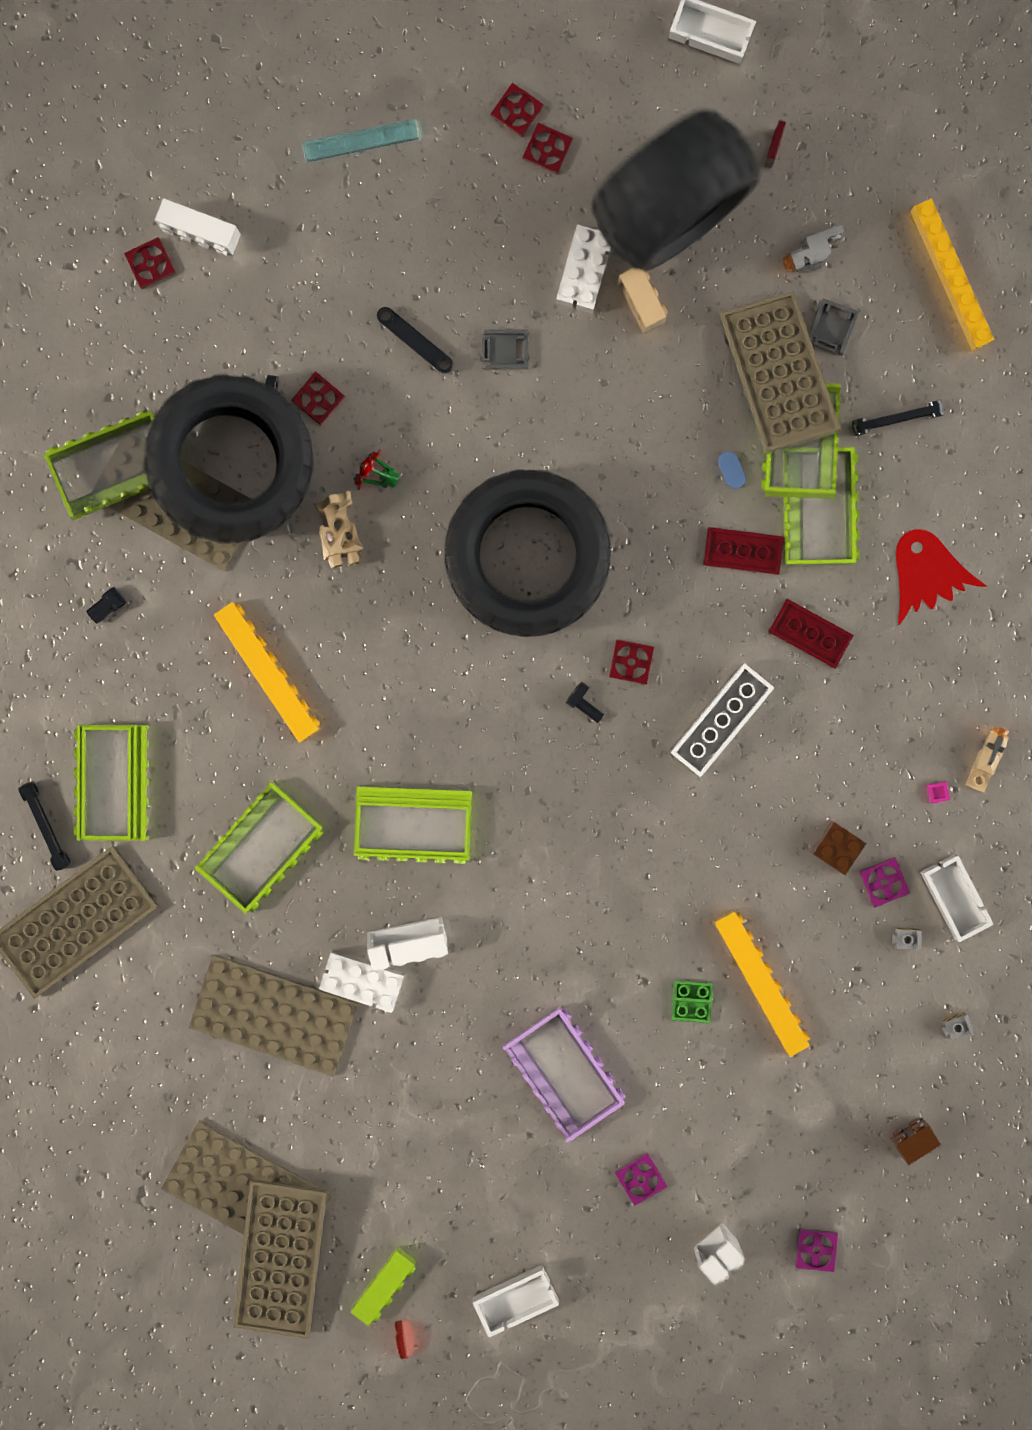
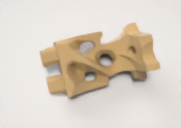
(334, 540)

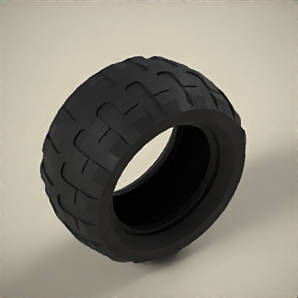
(675, 189)
(231, 397)
(541, 491)

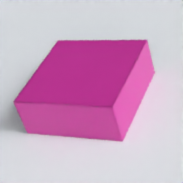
(938, 792)

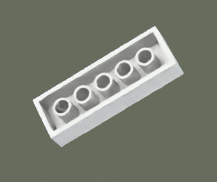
(721, 720)

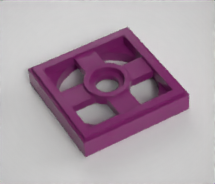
(891, 879)
(646, 1159)
(803, 1234)

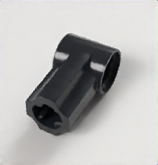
(109, 602)

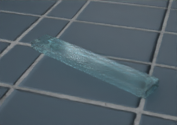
(360, 140)

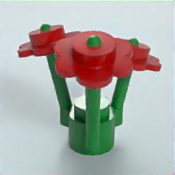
(387, 476)

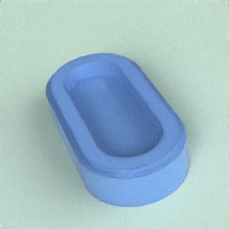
(731, 470)

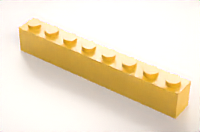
(951, 274)
(267, 672)
(761, 983)

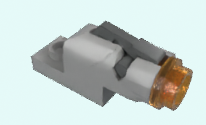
(814, 252)

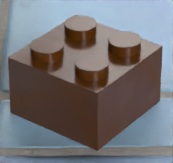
(838, 848)
(915, 1140)

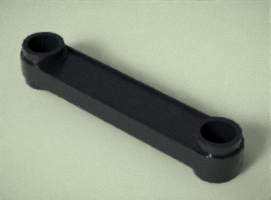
(415, 340)
(862, 426)
(29, 793)

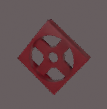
(519, 130)
(775, 143)
(555, 167)
(169, 270)
(297, 399)
(638, 663)

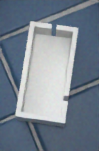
(712, 29)
(197, 227)
(584, 269)
(956, 898)
(407, 943)
(358, 982)
(719, 1254)
(515, 1300)

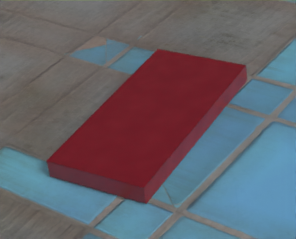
(743, 550)
(810, 633)

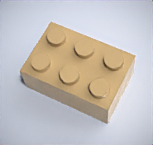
(642, 299)

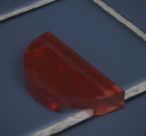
(400, 1340)

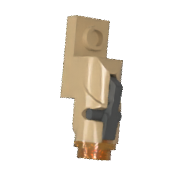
(987, 759)

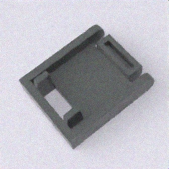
(831, 330)
(502, 349)

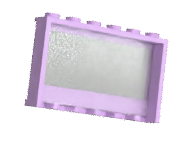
(565, 1073)

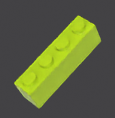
(383, 1286)

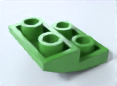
(692, 1002)

